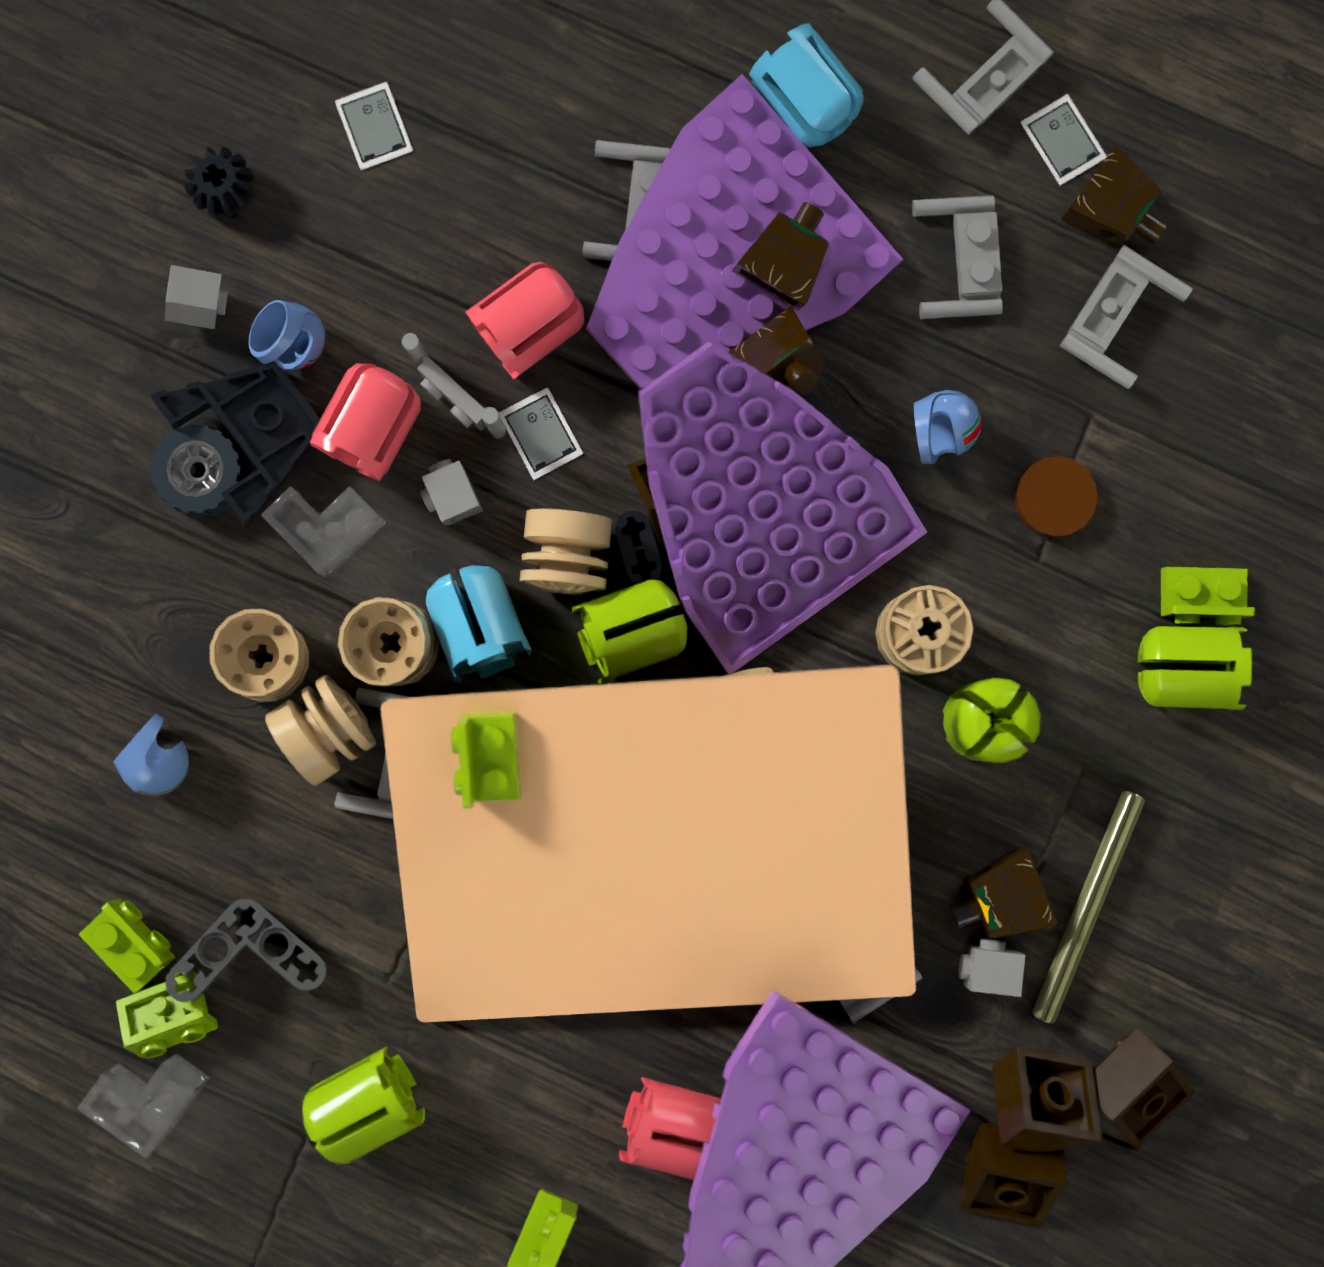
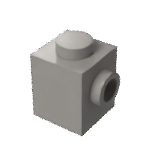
(194, 297)
(450, 492)
(992, 968)

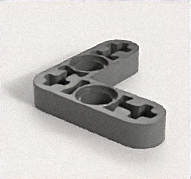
(254, 939)

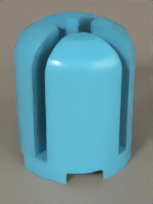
(808, 87)
(495, 616)

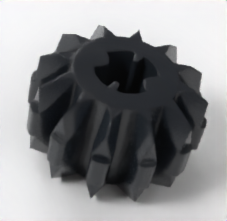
(209, 171)

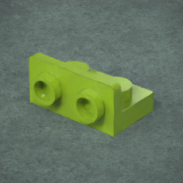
(1205, 593)
(486, 757)
(128, 944)
(156, 1021)
(544, 1231)

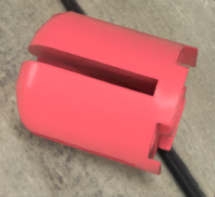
(528, 317)
(367, 419)
(668, 1128)

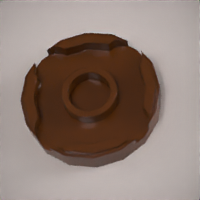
(1056, 496)

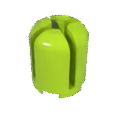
(1195, 646)
(638, 647)
(968, 725)
(361, 1108)

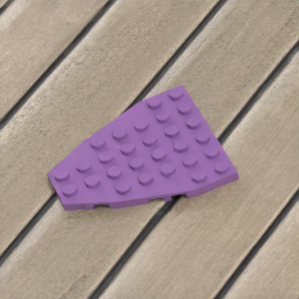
(701, 214)
(761, 502)
(810, 1145)

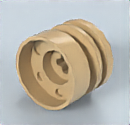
(565, 550)
(899, 626)
(248, 635)
(367, 647)
(326, 726)

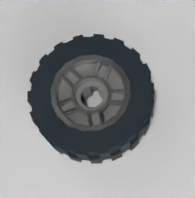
(176, 465)

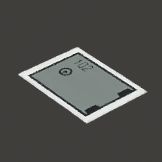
(373, 125)
(1063, 139)
(540, 433)

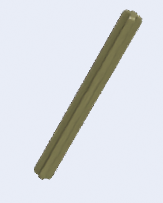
(1088, 907)

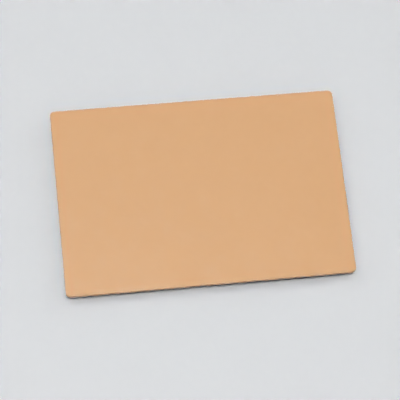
(659, 847)

